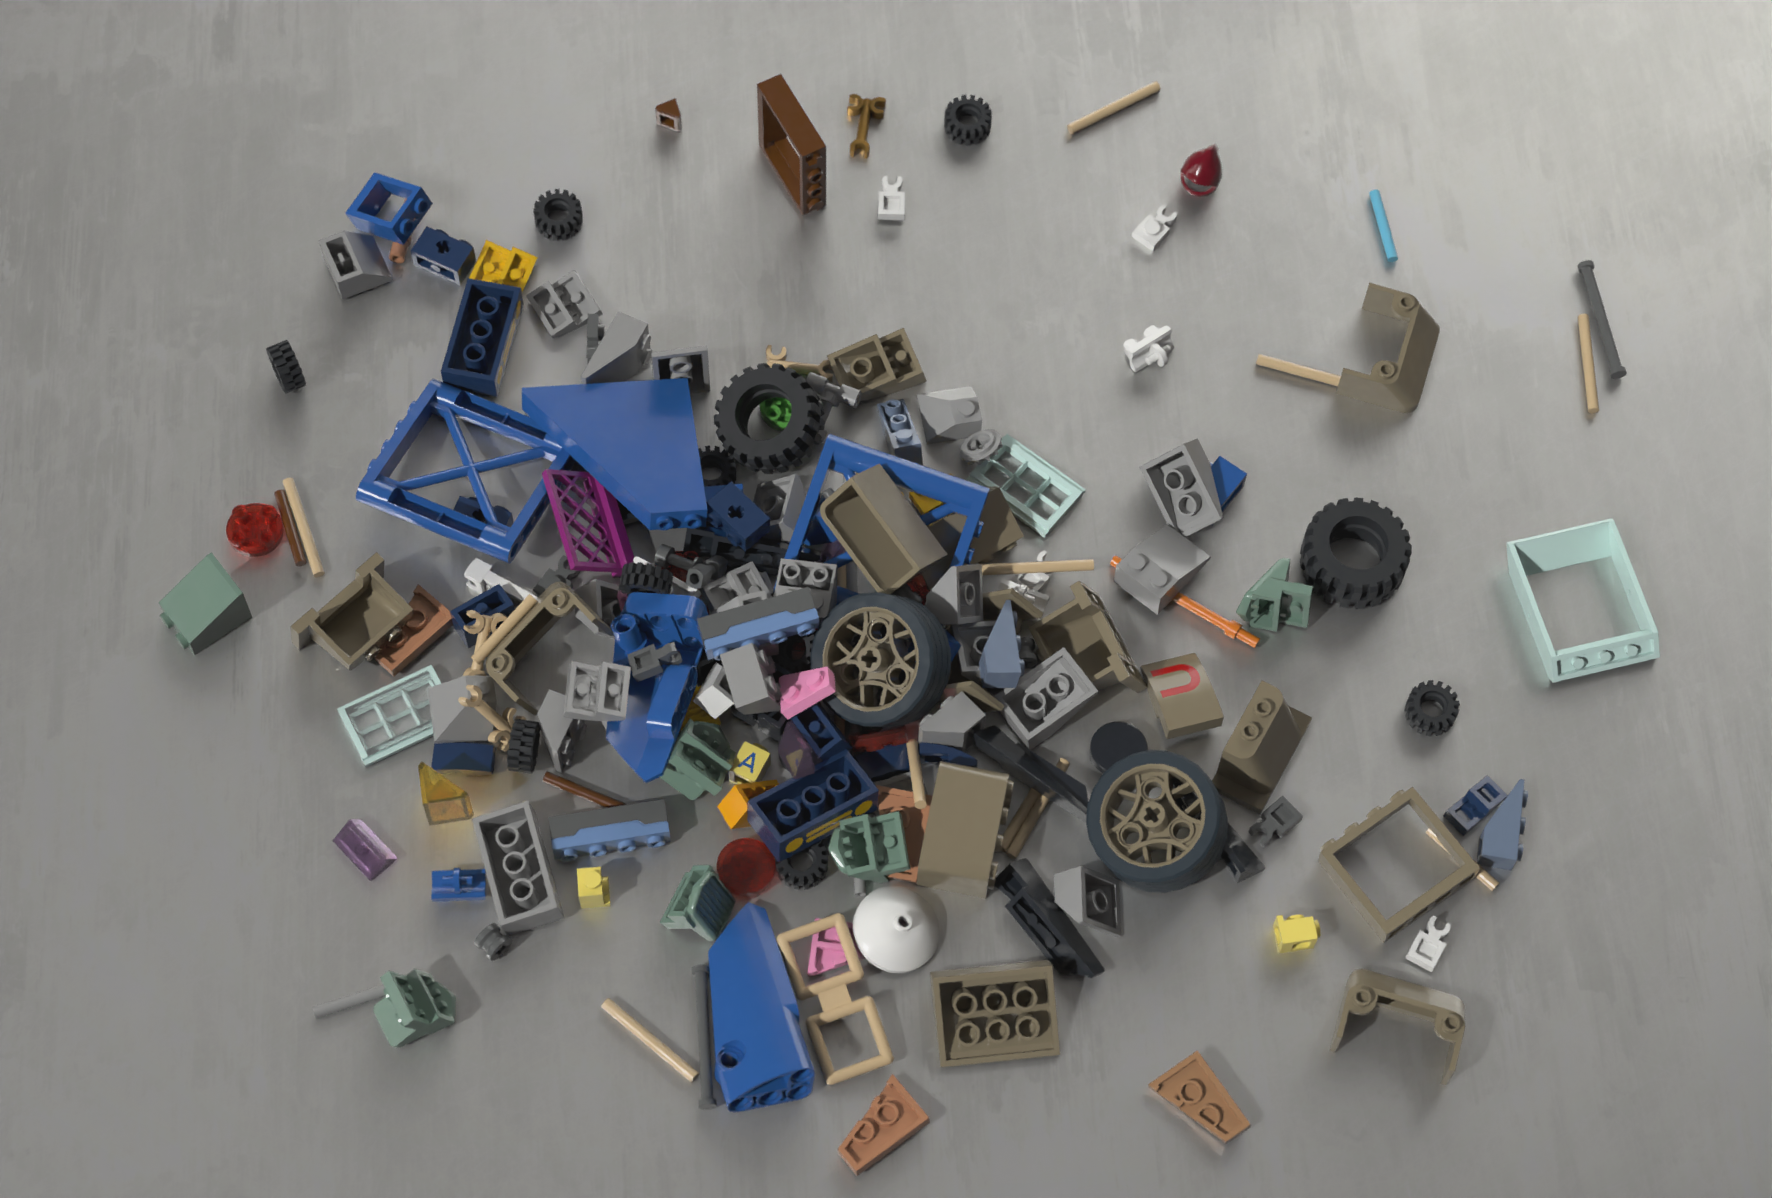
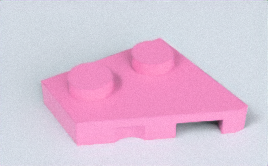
(805, 689)
(828, 952)

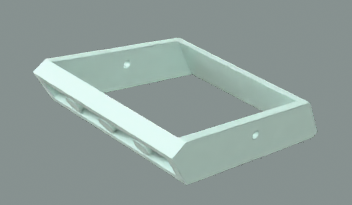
(1574, 547)

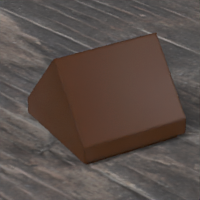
(669, 115)

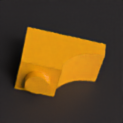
(735, 803)

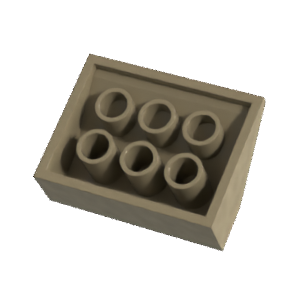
(995, 1013)

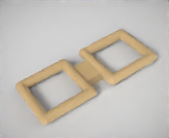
(835, 999)

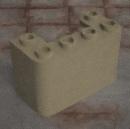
(964, 830)

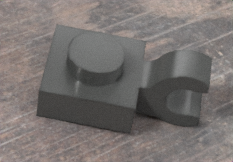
(649, 660)

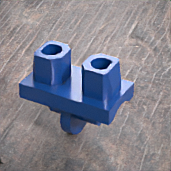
(458, 885)

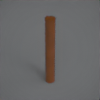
(290, 528)
(581, 791)

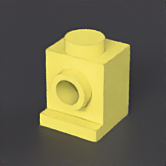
(593, 888)
(1296, 933)

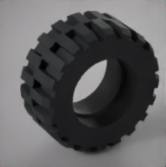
(750, 391)
(1369, 524)

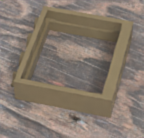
(1388, 928)

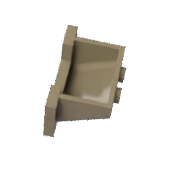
(357, 618)
(1090, 639)
(1260, 748)

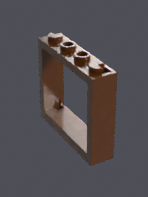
(781, 117)

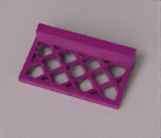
(605, 519)

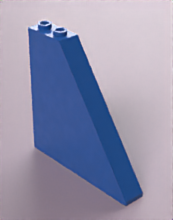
(632, 441)

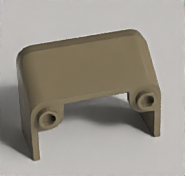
(1390, 383)
(552, 604)
(992, 606)
(1371, 989)

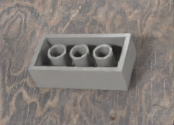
(517, 868)

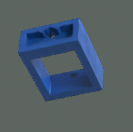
(372, 199)

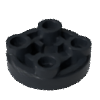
(1114, 743)

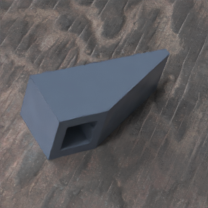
(900, 431)
(1000, 657)
(1500, 837)

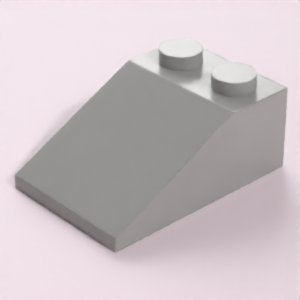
(619, 352)
(683, 363)
(1184, 488)
(1159, 568)
(1046, 698)

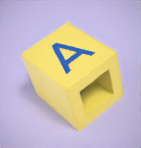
(750, 764)

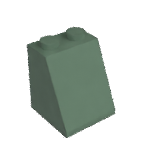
(204, 606)

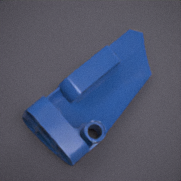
(659, 702)
(755, 1018)

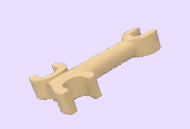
(802, 368)
(483, 626)
(503, 723)

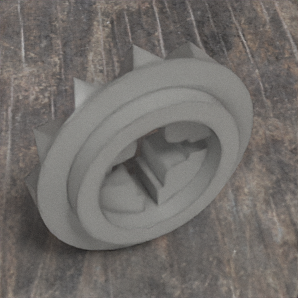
(988, 439)

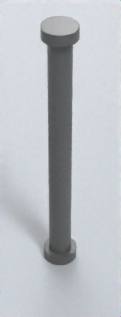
(1617, 370)
(707, 1100)

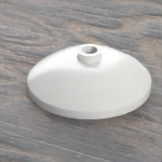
(884, 940)

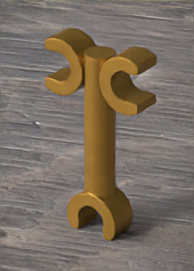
(865, 108)

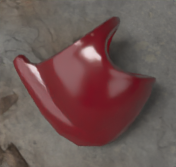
(1203, 169)

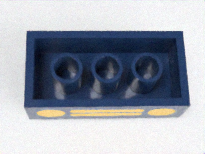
(482, 337)
(811, 807)

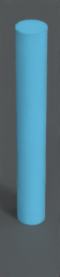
(1383, 225)

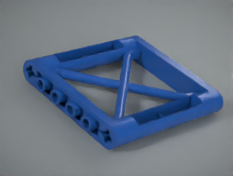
(451, 402)
(851, 457)

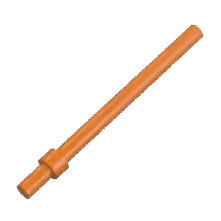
(1232, 628)

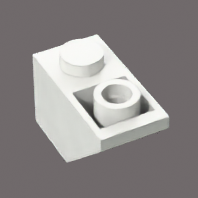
(715, 692)

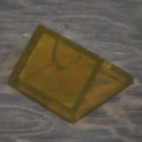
(442, 798)

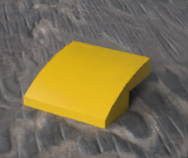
(503, 266)

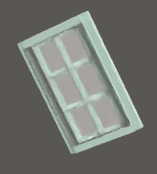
(1030, 485)
(391, 716)

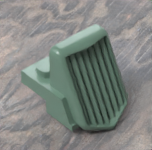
(1276, 600)
(699, 760)
(870, 847)
(700, 903)
(413, 1007)

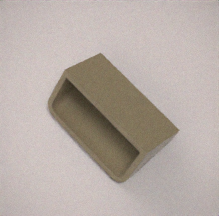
(881, 530)
(998, 533)

